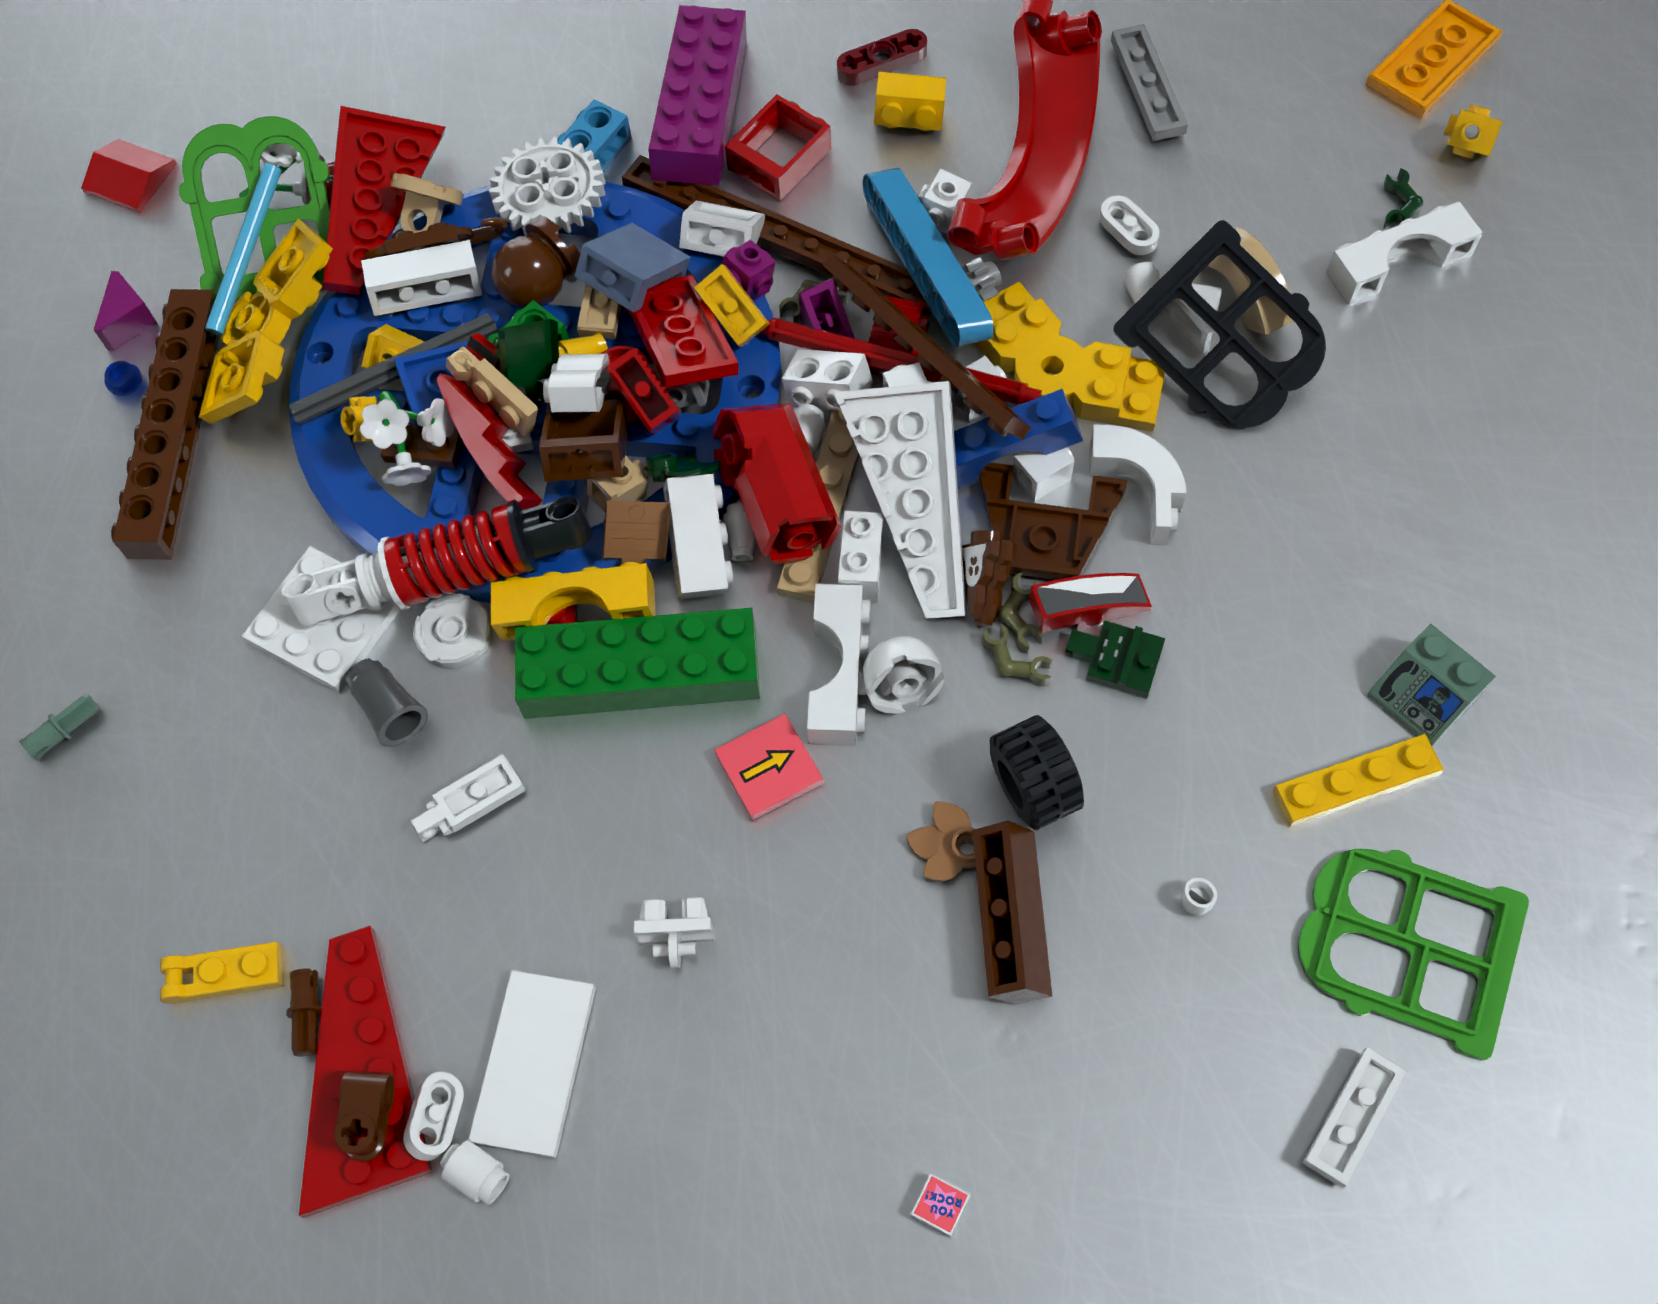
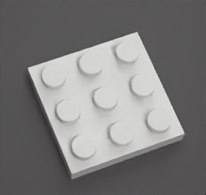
(323, 649)

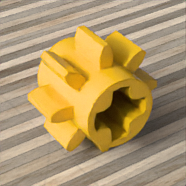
(352, 417)

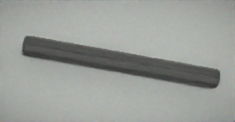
(382, 373)

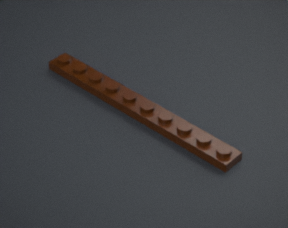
(784, 234)

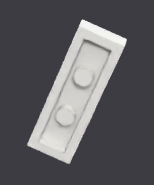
(1354, 1117)

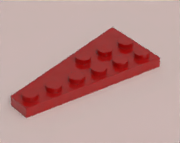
(362, 202)

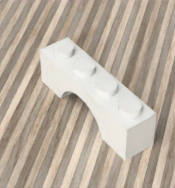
(1439, 236)
(1033, 470)
(834, 707)

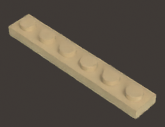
(837, 467)

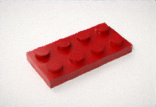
(683, 334)

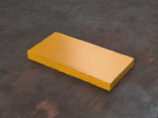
(1433, 58)

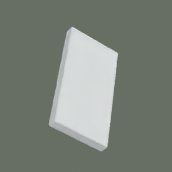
(532, 1064)

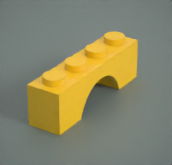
(532, 601)

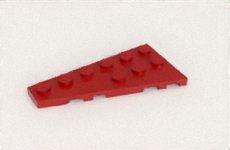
(356, 1036)

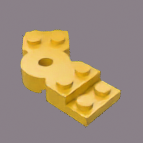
(261, 322)
(1097, 379)

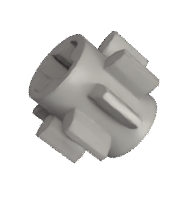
(983, 277)

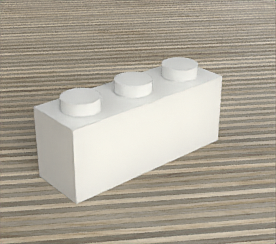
(421, 278)
(697, 536)

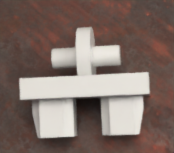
(657, 929)

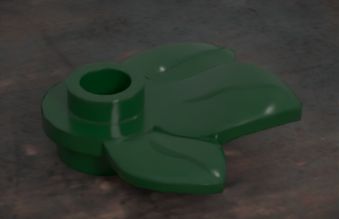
(668, 466)

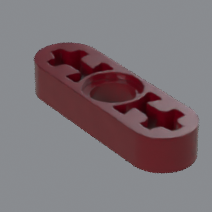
(903, 48)

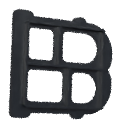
(1273, 377)

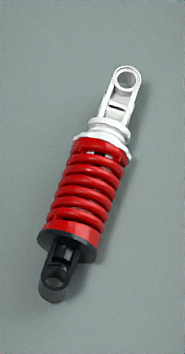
(441, 560)

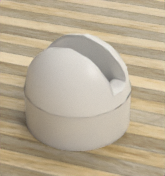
(1198, 896)

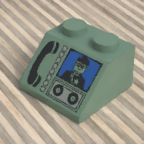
(1431, 684)

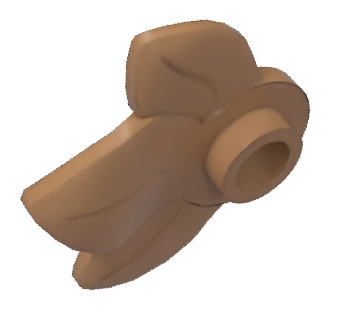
(942, 842)

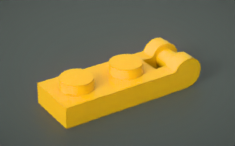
(222, 972)

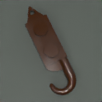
(438, 235)

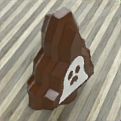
(985, 573)

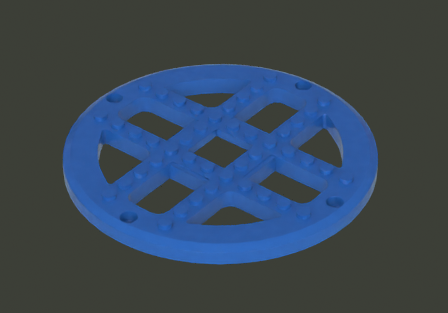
(340, 335)

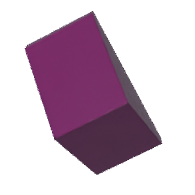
(823, 309)
(121, 314)

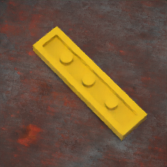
(1357, 780)

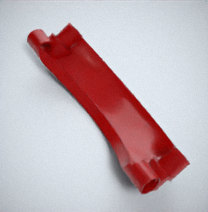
(1054, 130)

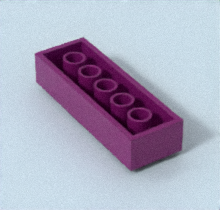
(698, 95)

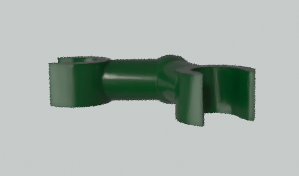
(1412, 201)

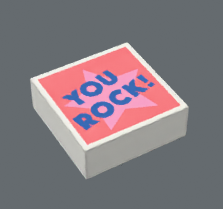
(940, 1205)

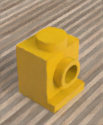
(386, 343)

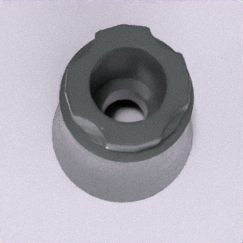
(386, 703)

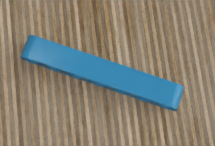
(927, 258)

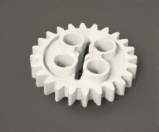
(547, 182)

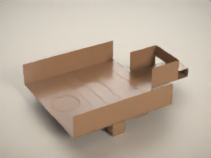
(635, 530)

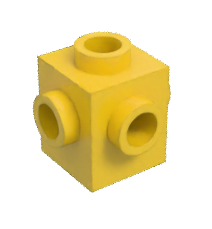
(1484, 139)

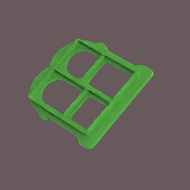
(248, 146)
(1337, 917)

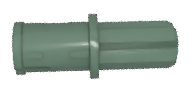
(59, 727)

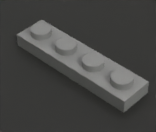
(1149, 82)

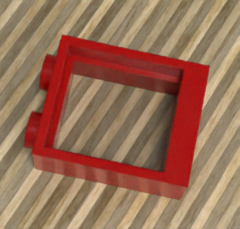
(765, 173)

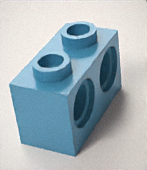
(601, 131)

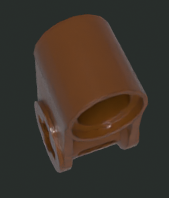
(366, 1106)

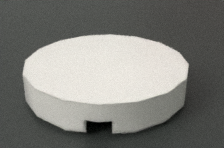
(453, 631)

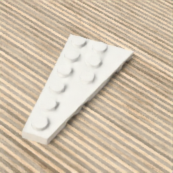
(911, 465)

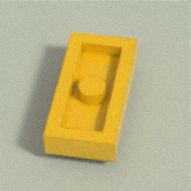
(731, 305)

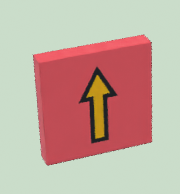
(768, 766)

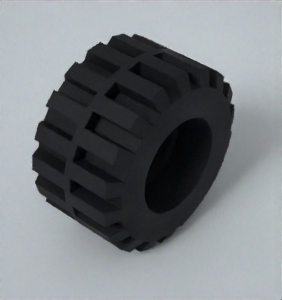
(1036, 772)

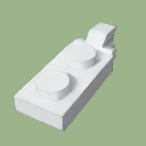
(469, 799)

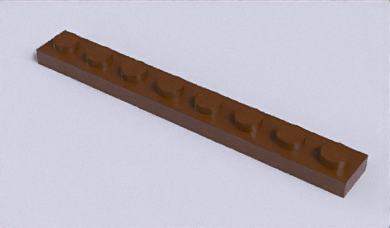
(932, 355)

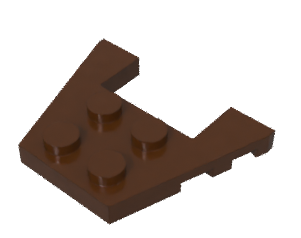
(1049, 538)

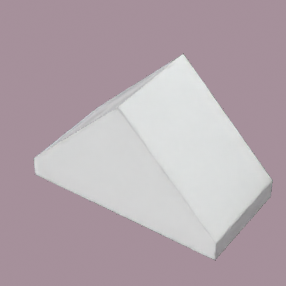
(1189, 322)

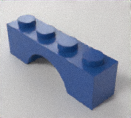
(1052, 429)

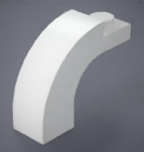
(1147, 464)

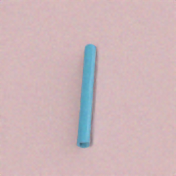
(243, 249)

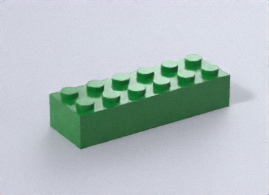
(636, 663)

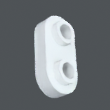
(1132, 226)
(433, 1119)

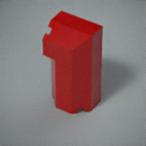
(776, 480)

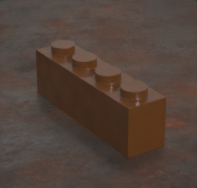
(1011, 913)

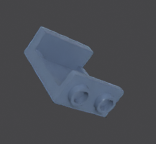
(628, 264)

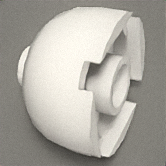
(901, 673)

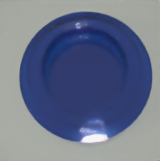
(122, 378)

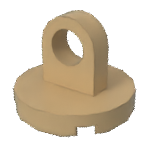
(425, 197)

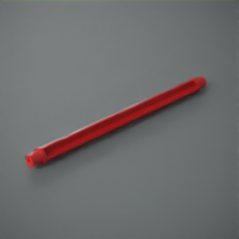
(887, 358)

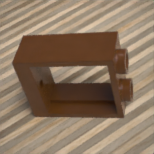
(599, 436)

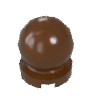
(534, 265)

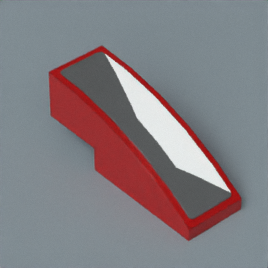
(1087, 600)

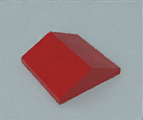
(126, 174)

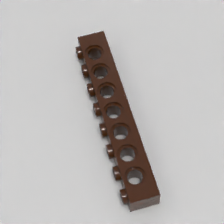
(167, 429)

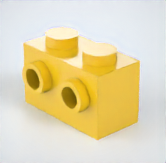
(910, 101)

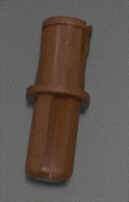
(304, 1011)

